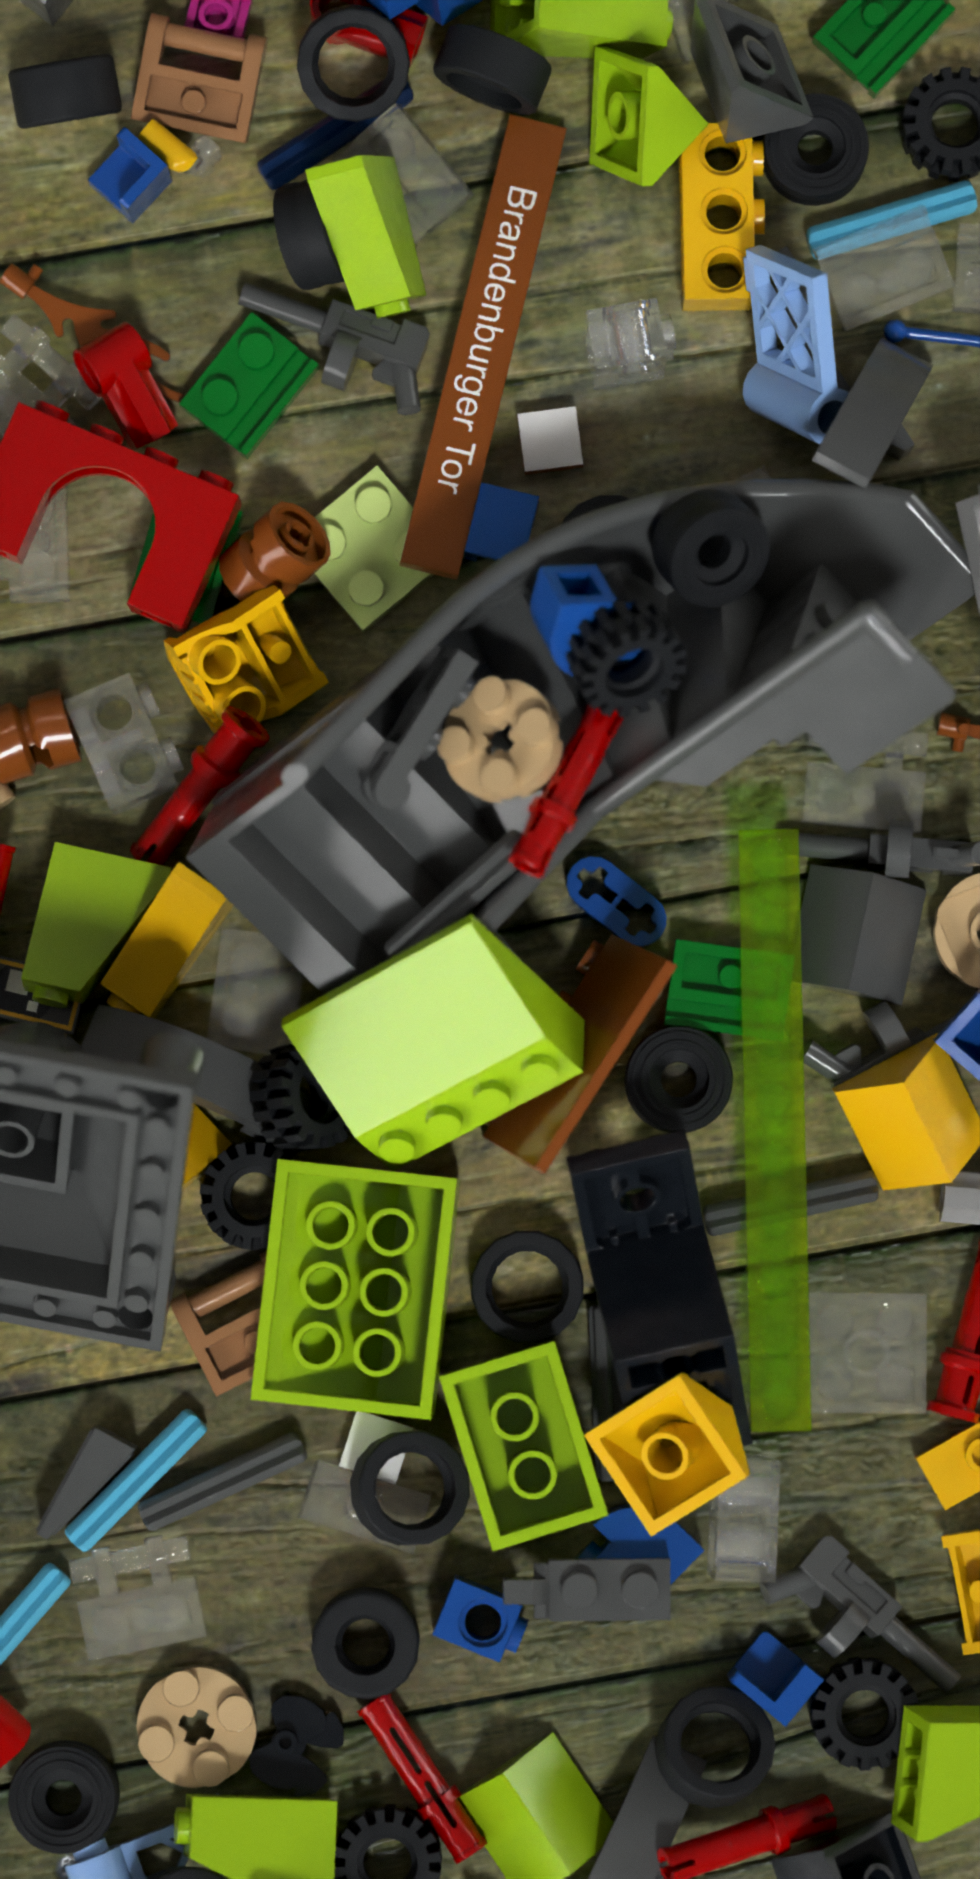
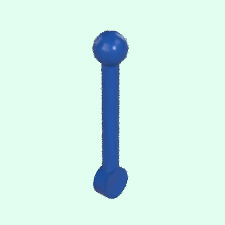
(896, 331)

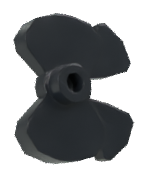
(297, 1723)

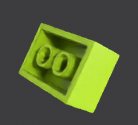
(523, 1445)

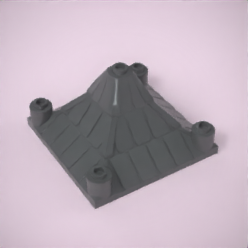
(92, 1183)

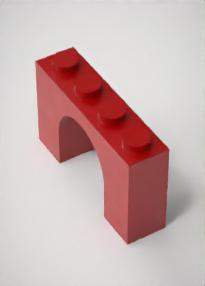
(191, 513)

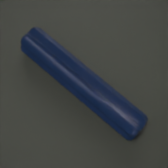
(316, 144)

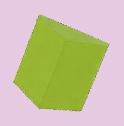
(638, 118)
(538, 1813)

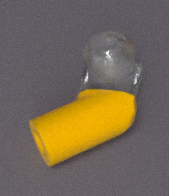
(177, 155)

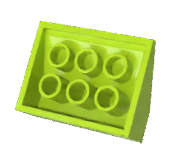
(437, 1042)
(355, 1289)

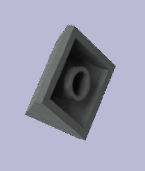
(746, 72)
(859, 932)

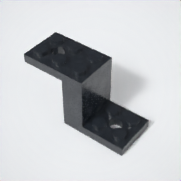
(655, 1270)

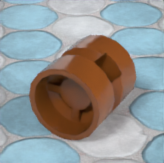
(279, 551)
(36, 736)

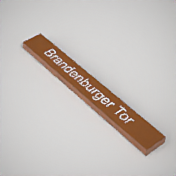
(483, 347)

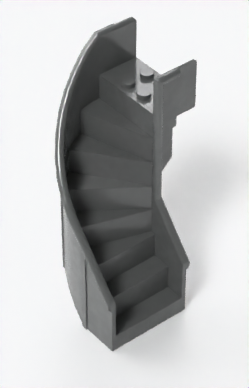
(802, 651)

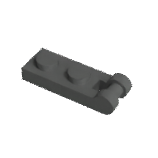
(417, 728)

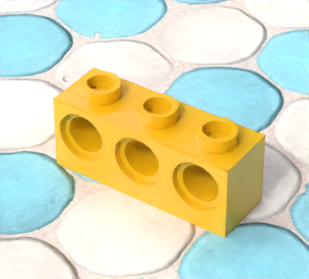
(702, 242)

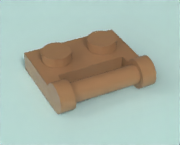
(194, 98)
(229, 1351)

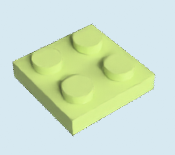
(366, 547)

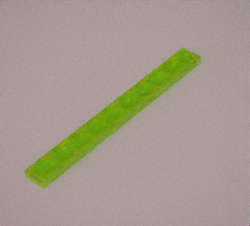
(774, 1130)

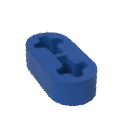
(626, 891)

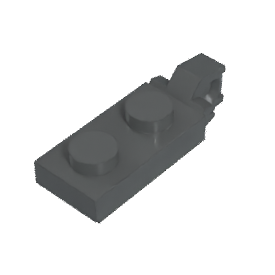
(594, 1589)

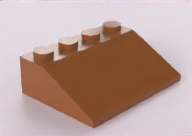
(613, 1001)

